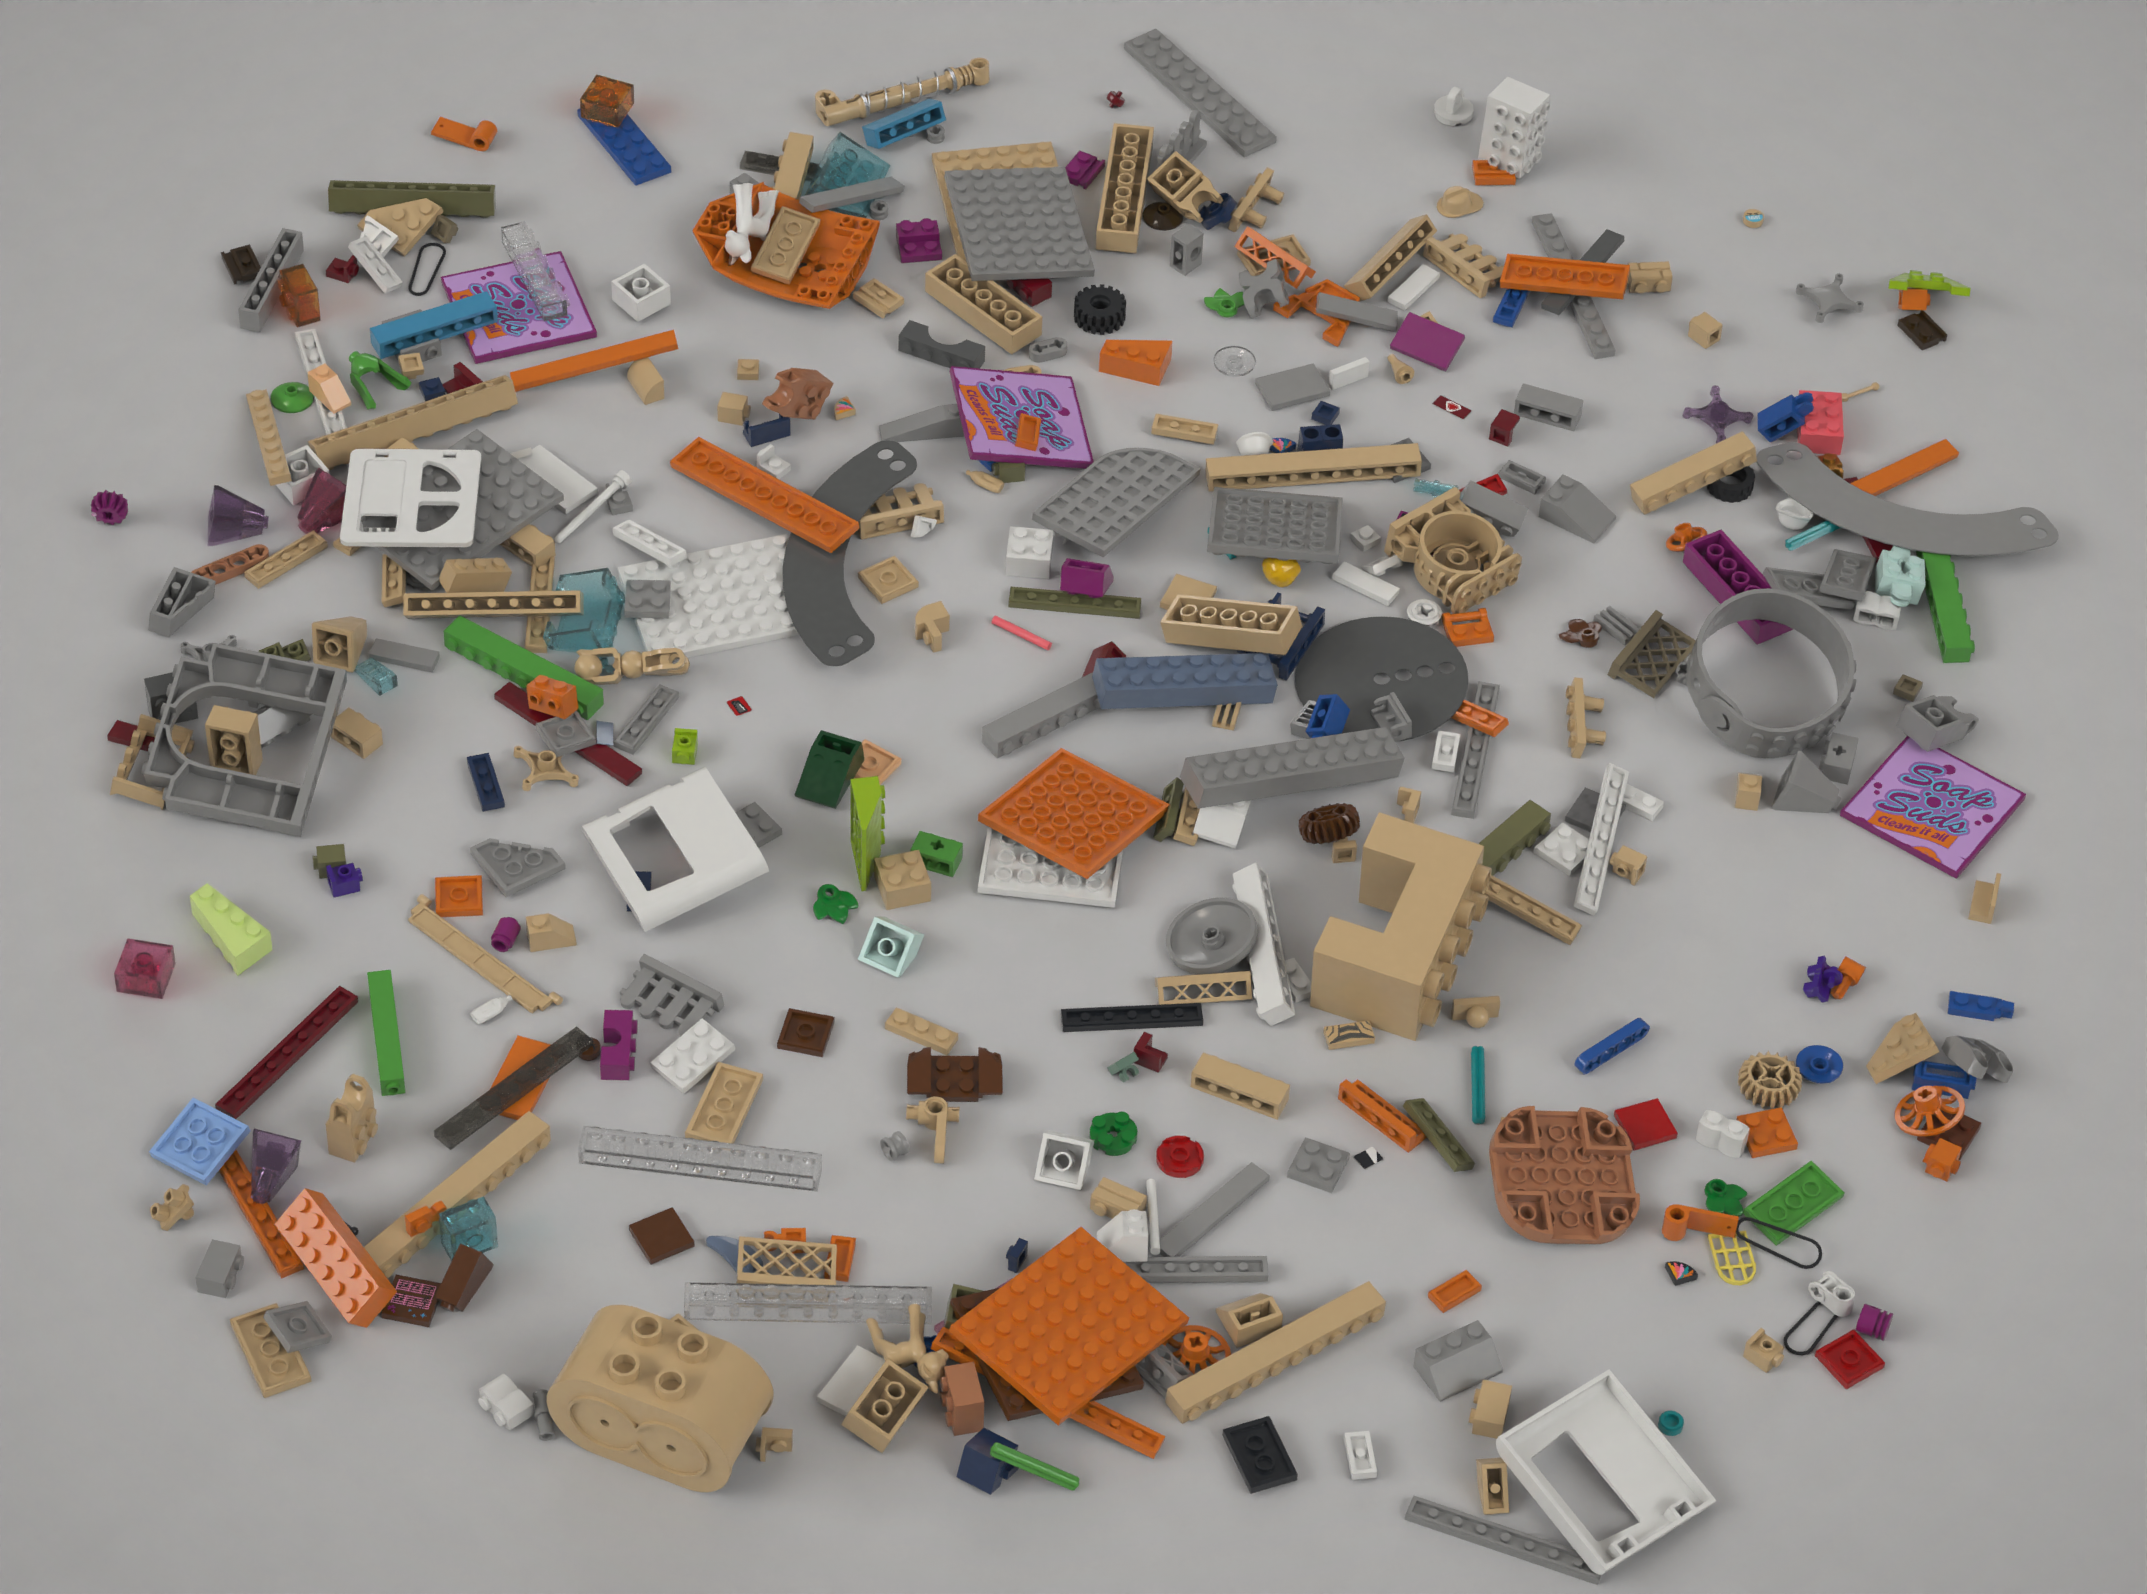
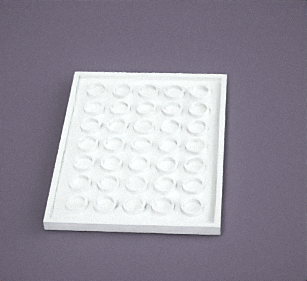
(718, 598)

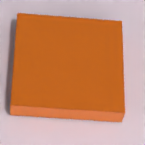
(459, 896)

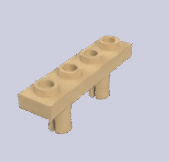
(1254, 193)
(1576, 724)

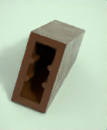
(463, 1278)

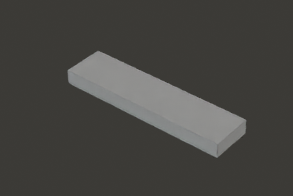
(1356, 311)
(646, 719)

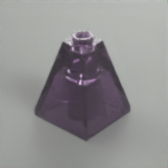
(233, 518)
(271, 1163)

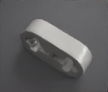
(1048, 349)

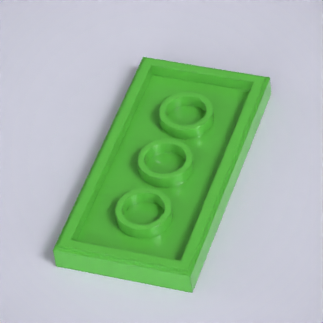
(1794, 1202)

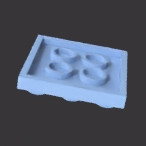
(199, 1141)

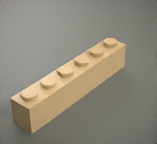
(1391, 257)
(1693, 473)

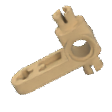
(934, 1115)

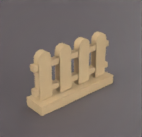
(1457, 265)
(902, 518)

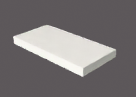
(562, 477)

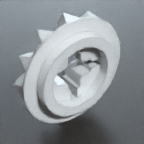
(1428, 608)

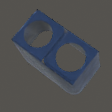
(1320, 438)

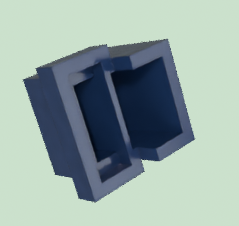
(979, 1467)

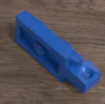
(1979, 1006)

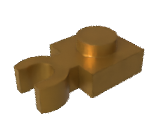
(1833, 463)

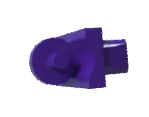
(1822, 978)

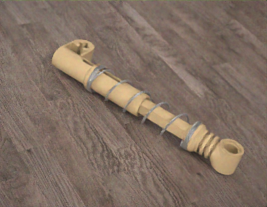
(834, 111)

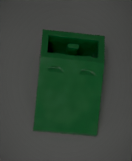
(829, 769)

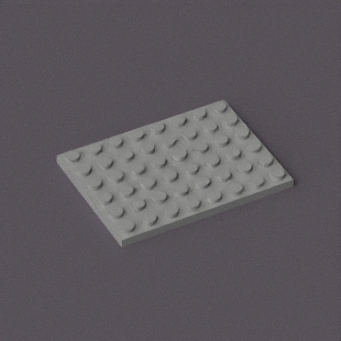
(1018, 223)
(507, 502)

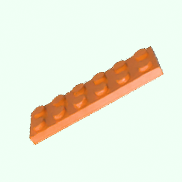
(1565, 276)

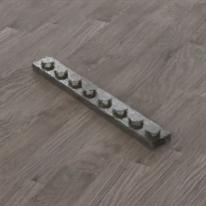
(513, 1088)

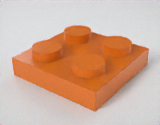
(1768, 1132)

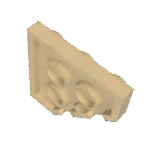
(406, 220)
(1902, 1048)

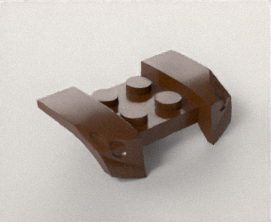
(955, 1076)

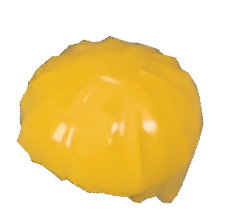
(1280, 572)

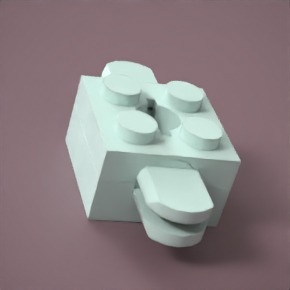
(1900, 576)

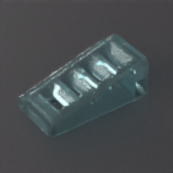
(380, 686)

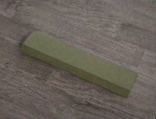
(1439, 1134)

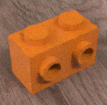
(552, 697)

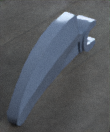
(728, 1249)

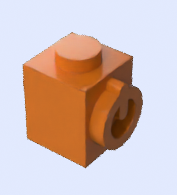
(1942, 1159)

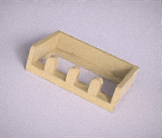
(120, 785)

